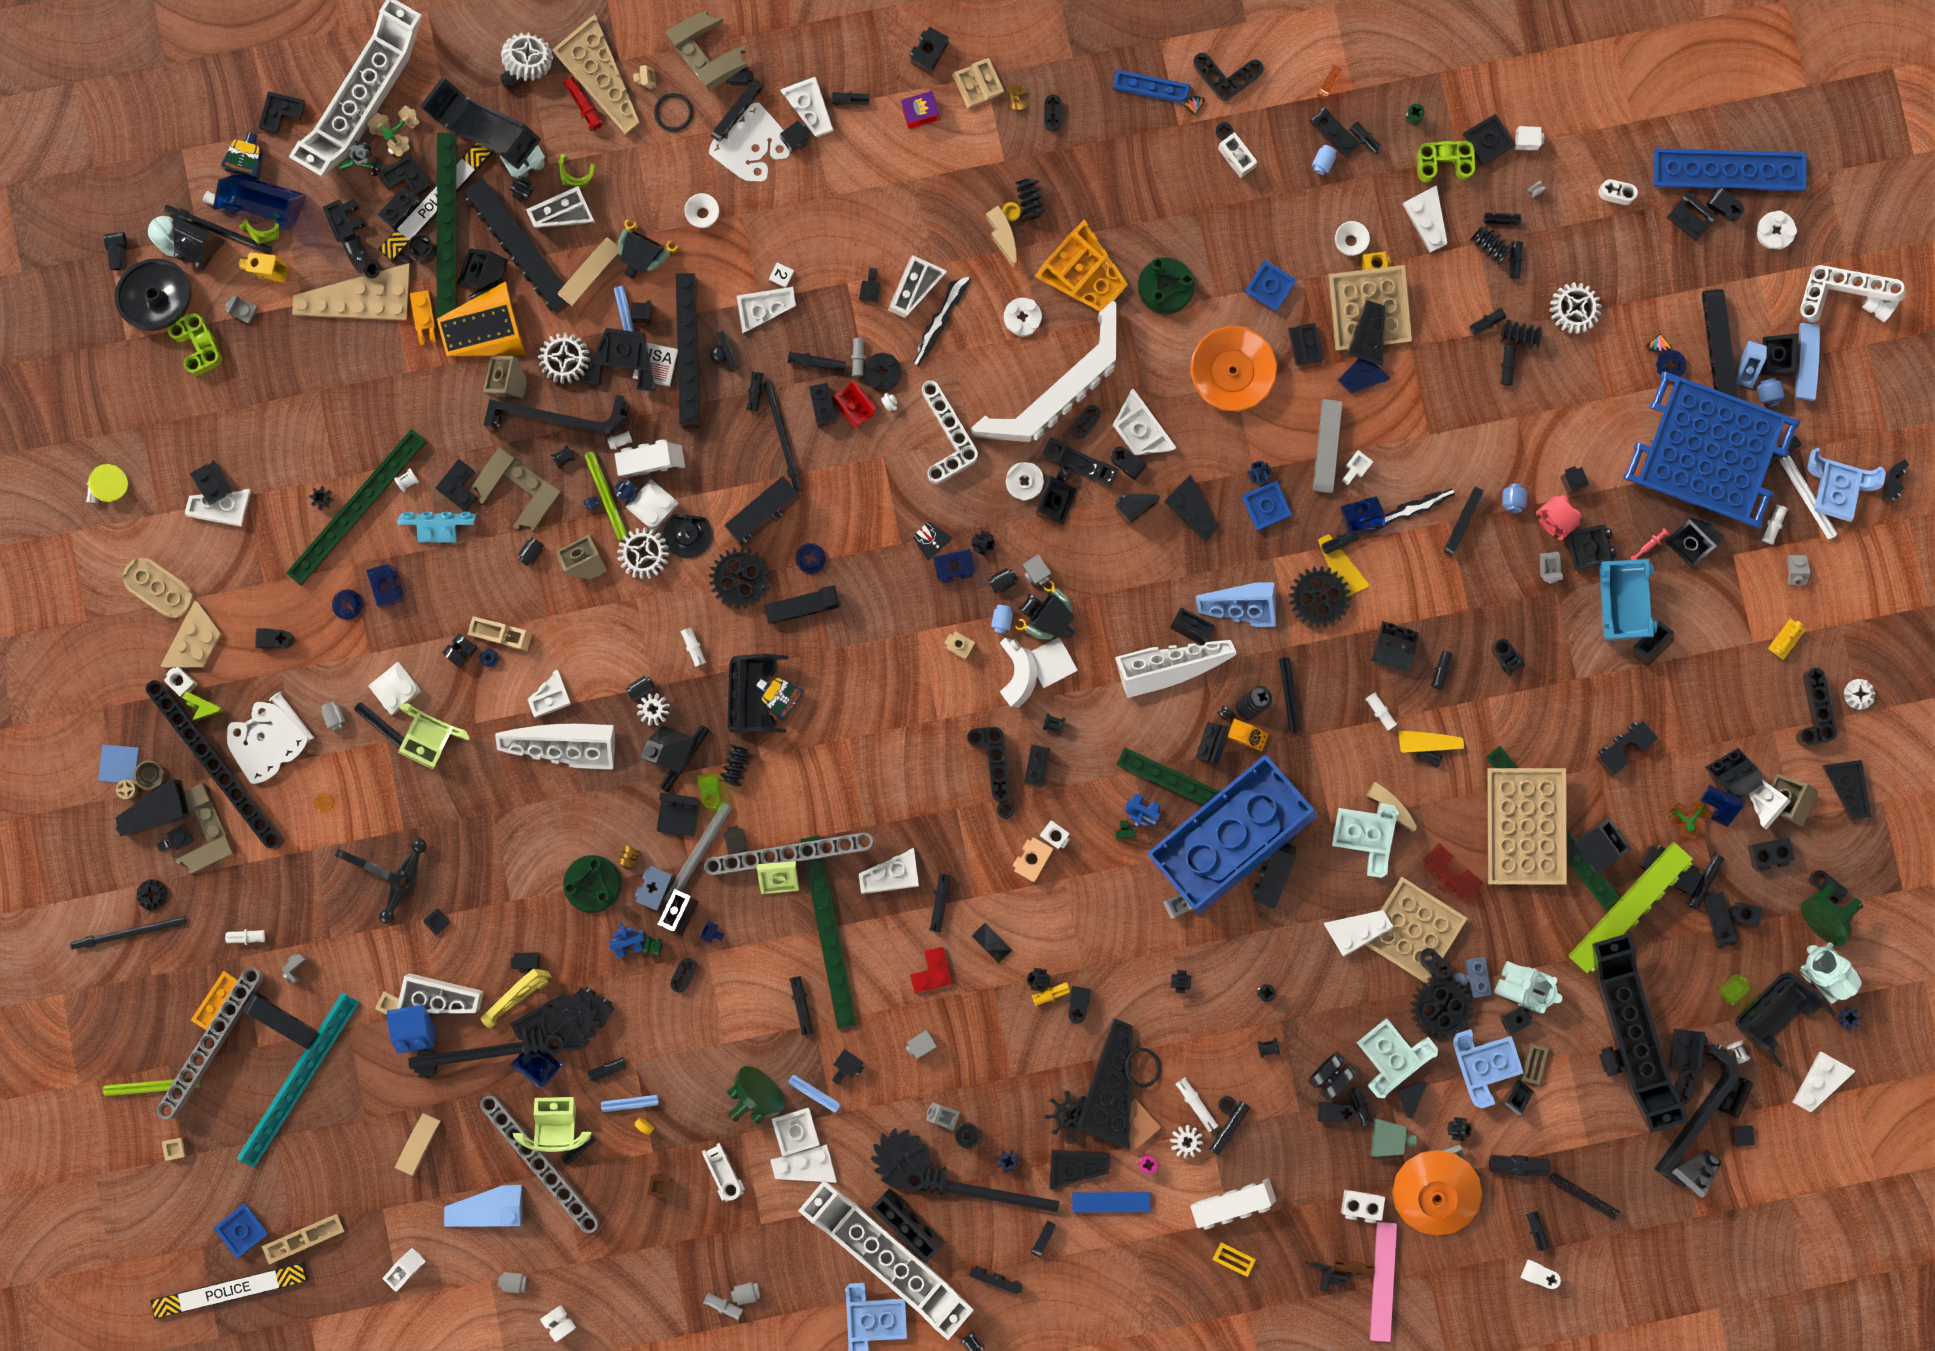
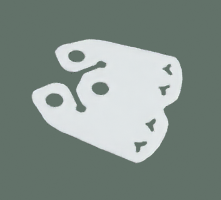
(744, 134)
(272, 750)

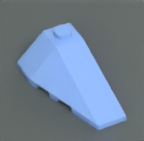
(1245, 603)
(491, 1208)

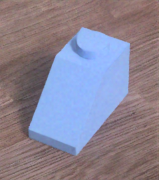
(1750, 364)

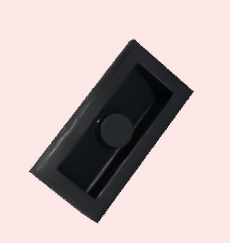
(1192, 626)
(1736, 1098)

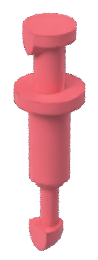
(1652, 543)

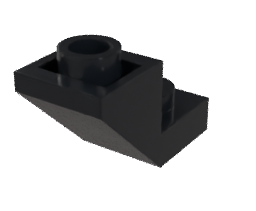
(1891, 485)

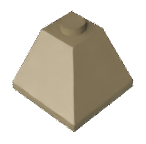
(505, 378)
(581, 559)

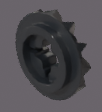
(158, 900)

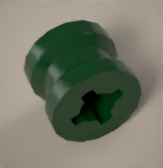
(652, 946)

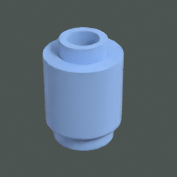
(1324, 159)
(1002, 619)

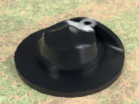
(687, 535)

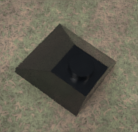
(481, 268)
(1135, 505)
(1694, 540)
(668, 749)

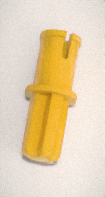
(1051, 994)

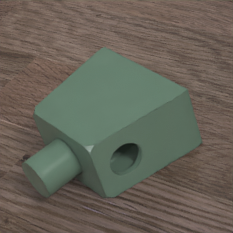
(1390, 1139)

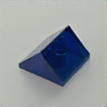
(537, 1068)

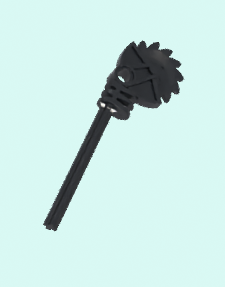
(567, 1021)
(903, 1157)

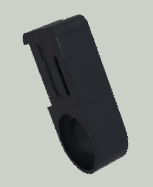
(1841, 890)

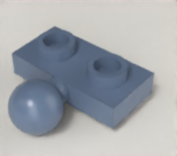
(1476, 976)

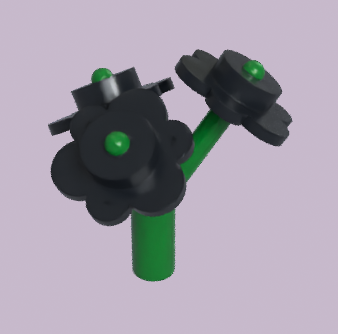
(359, 157)

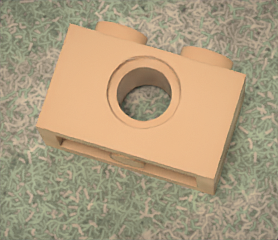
(1027, 870)

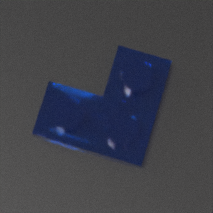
(1725, 804)

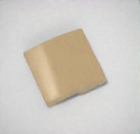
(978, 83)

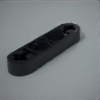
(737, 110)
(1463, 521)

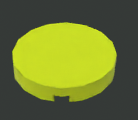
(108, 482)

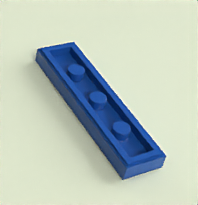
(1150, 86)
(1110, 1201)

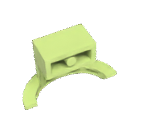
(426, 737)
(554, 1126)

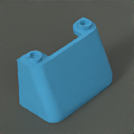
(1626, 599)

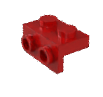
(854, 404)

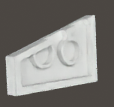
(810, 105)
(1427, 218)
(763, 306)
(228, 510)
(891, 875)
(1357, 931)
(1821, 1081)
(805, 1165)

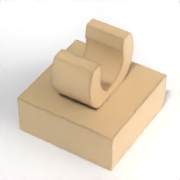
(646, 77)

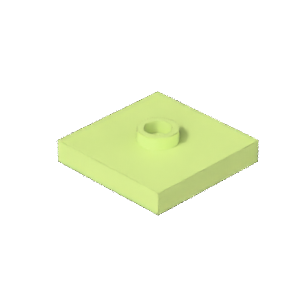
(778, 877)

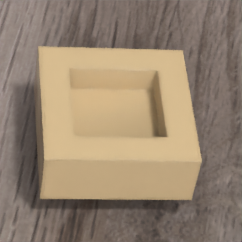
(387, 1002)
(173, 1149)

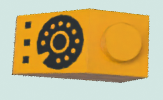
(1247, 735)

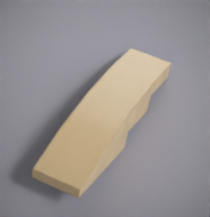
(589, 271)
(302, 1239)

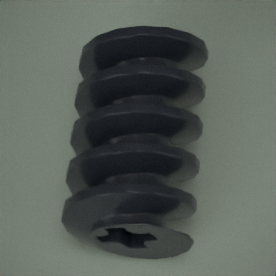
(1029, 199)
(1491, 243)
(1521, 334)
(1254, 703)
(735, 765)

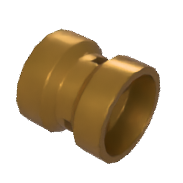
(628, 856)

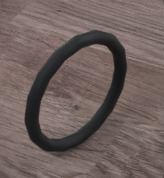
(668, 96)
(1128, 1072)

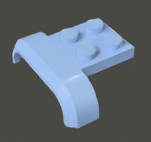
(1841, 485)
(1485, 1065)
(872, 1318)

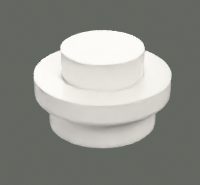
(889, 402)

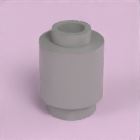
(333, 716)
(512, 1282)
(745, 1293)

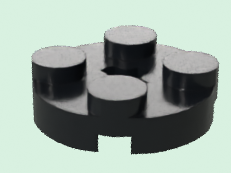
(875, 380)

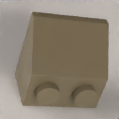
(1801, 797)

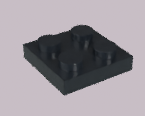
(1489, 139)

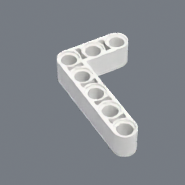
(1846, 285)
(951, 433)

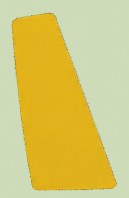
(1340, 562)
(1422, 741)

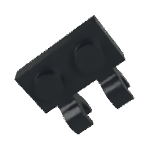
(338, 219)

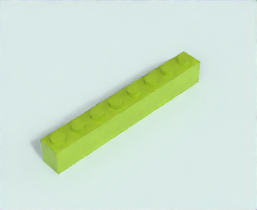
(1634, 903)

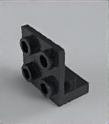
(678, 814)
(1688, 1049)

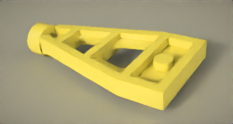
(532, 981)

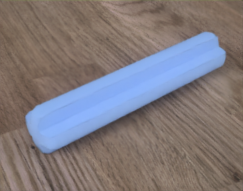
(623, 308)
(814, 1093)
(629, 1103)

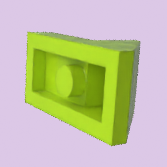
(205, 710)

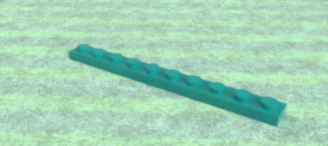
(297, 1080)

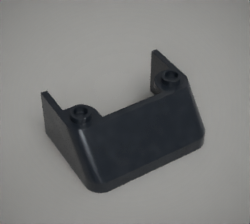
(745, 709)
(1775, 1008)

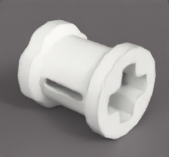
(406, 480)
(1739, 1045)

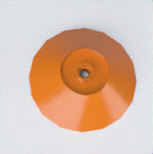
(1237, 349)
(1433, 1175)

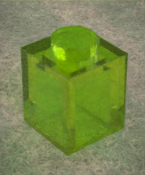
(1734, 988)

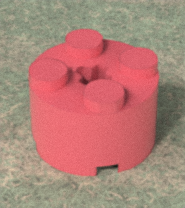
(1559, 516)

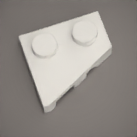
(1768, 803)

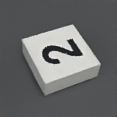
(781, 275)

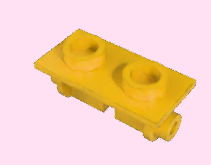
(1787, 638)

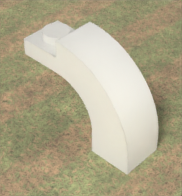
(1024, 675)

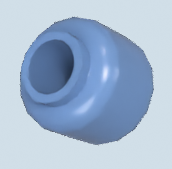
(1770, 392)
(1514, 498)

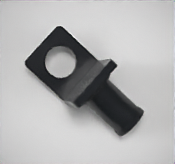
(1327, 1276)

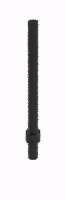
(184, 215)
(792, 471)
(91, 941)

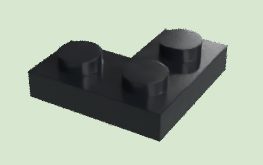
(278, 106)
(408, 171)
(452, 485)

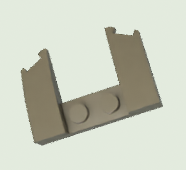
(709, 73)
(543, 493)
(218, 844)

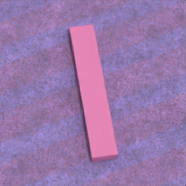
(1383, 1281)

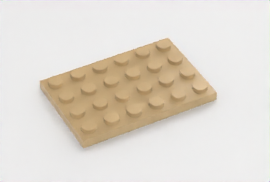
(1527, 826)

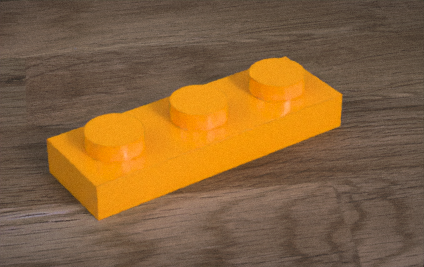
(214, 1000)

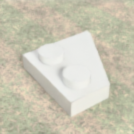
(549, 697)

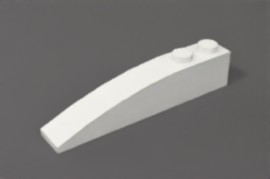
(1159, 669)
(574, 744)

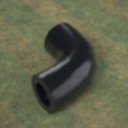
(359, 257)

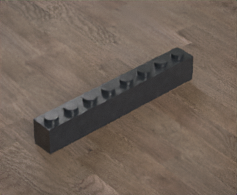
(518, 244)
(687, 350)

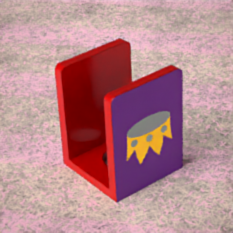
(920, 110)

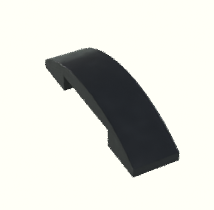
(1080, 462)

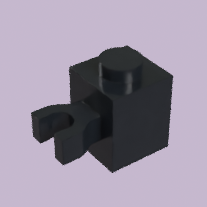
(847, 1064)

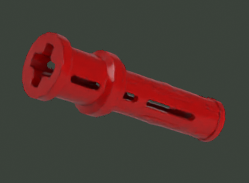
(588, 111)

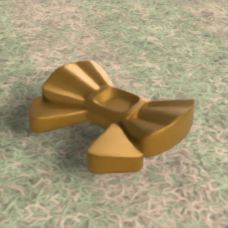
(1016, 90)

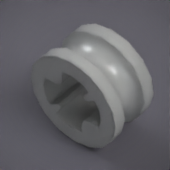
(1536, 189)

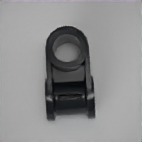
(1724, 203)
(1131, 465)
(271, 638)
(1508, 657)
(1079, 1000)
(1332, 1112)

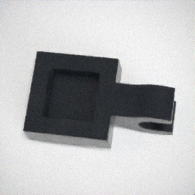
(870, 289)
(178, 838)

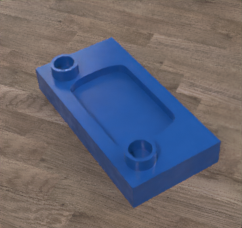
(1232, 834)

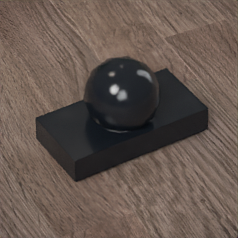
(723, 352)

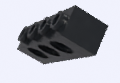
(908, 1225)

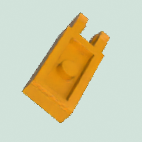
(423, 315)

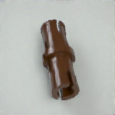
(1354, 1268)

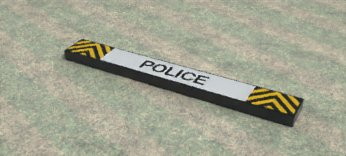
(427, 209)
(229, 1290)

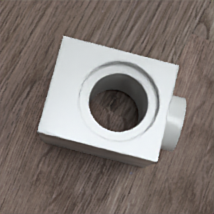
(1528, 138)
(187, 685)
(1045, 835)

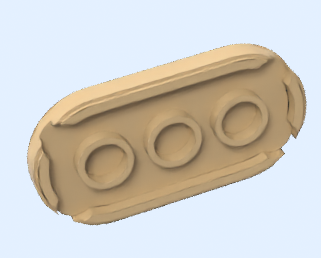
(158, 587)

